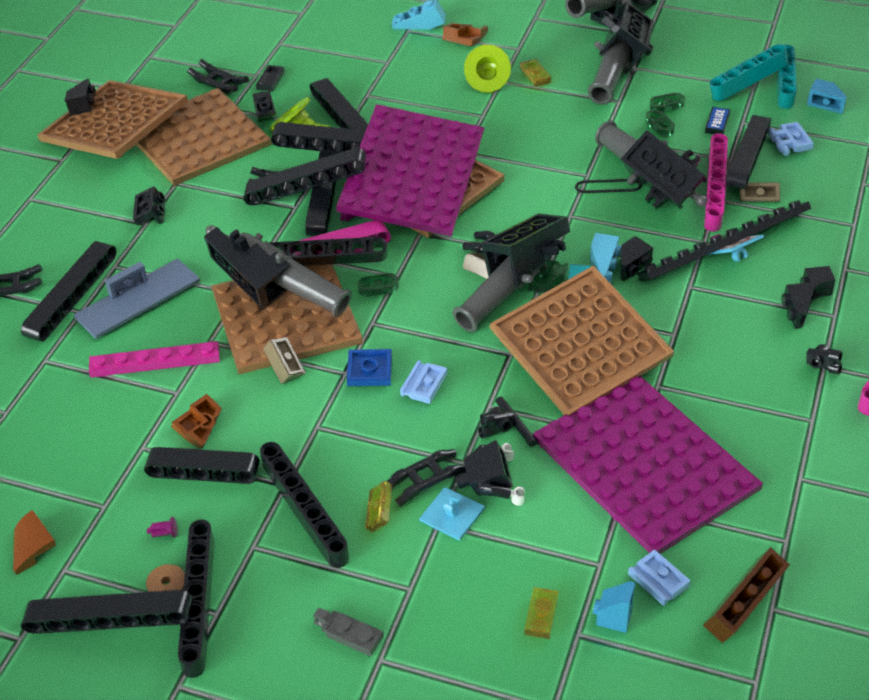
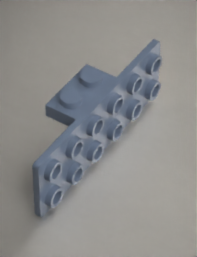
(134, 293)

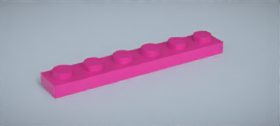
(154, 359)

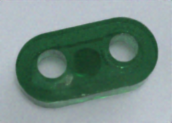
(667, 102)
(660, 123)
(378, 284)

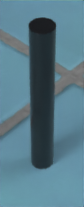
(518, 424)

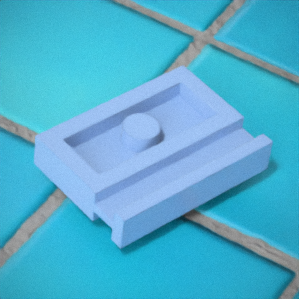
(424, 382)
(659, 577)

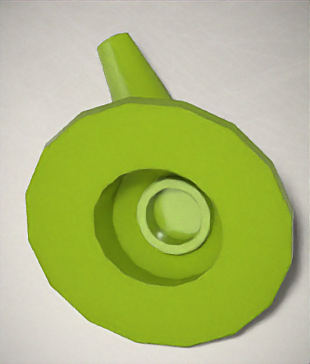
(487, 68)
(297, 115)

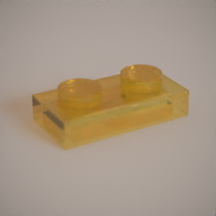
(535, 72)
(378, 506)
(541, 613)

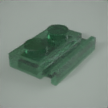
(548, 277)

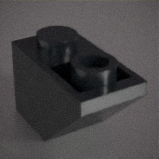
(80, 98)
(264, 106)
(634, 256)

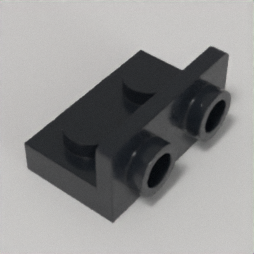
(148, 205)

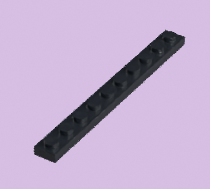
(717, 242)

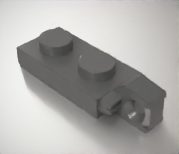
(348, 631)

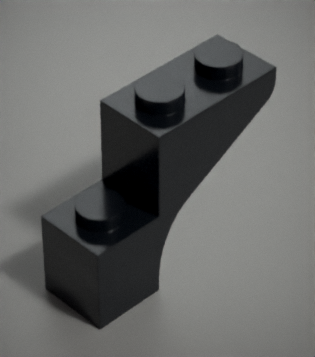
(798, 297)

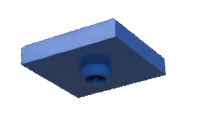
(369, 367)

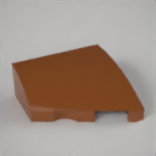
(463, 33)
(198, 421)
(30, 541)

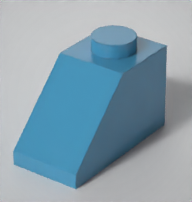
(827, 96)
(615, 607)

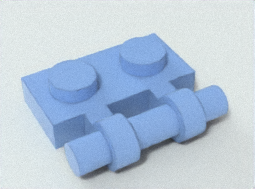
(795, 138)

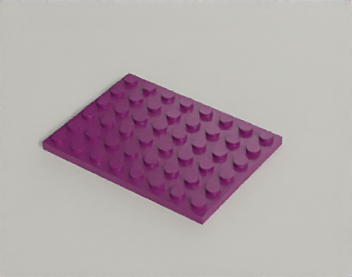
(413, 170)
(647, 464)

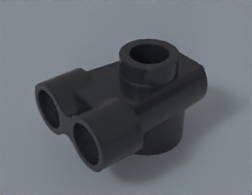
(825, 358)
(495, 421)

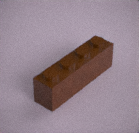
(746, 595)

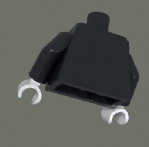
(489, 472)

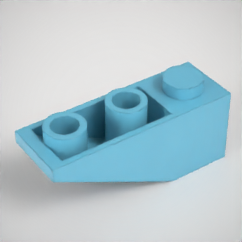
(421, 17)
(604, 253)

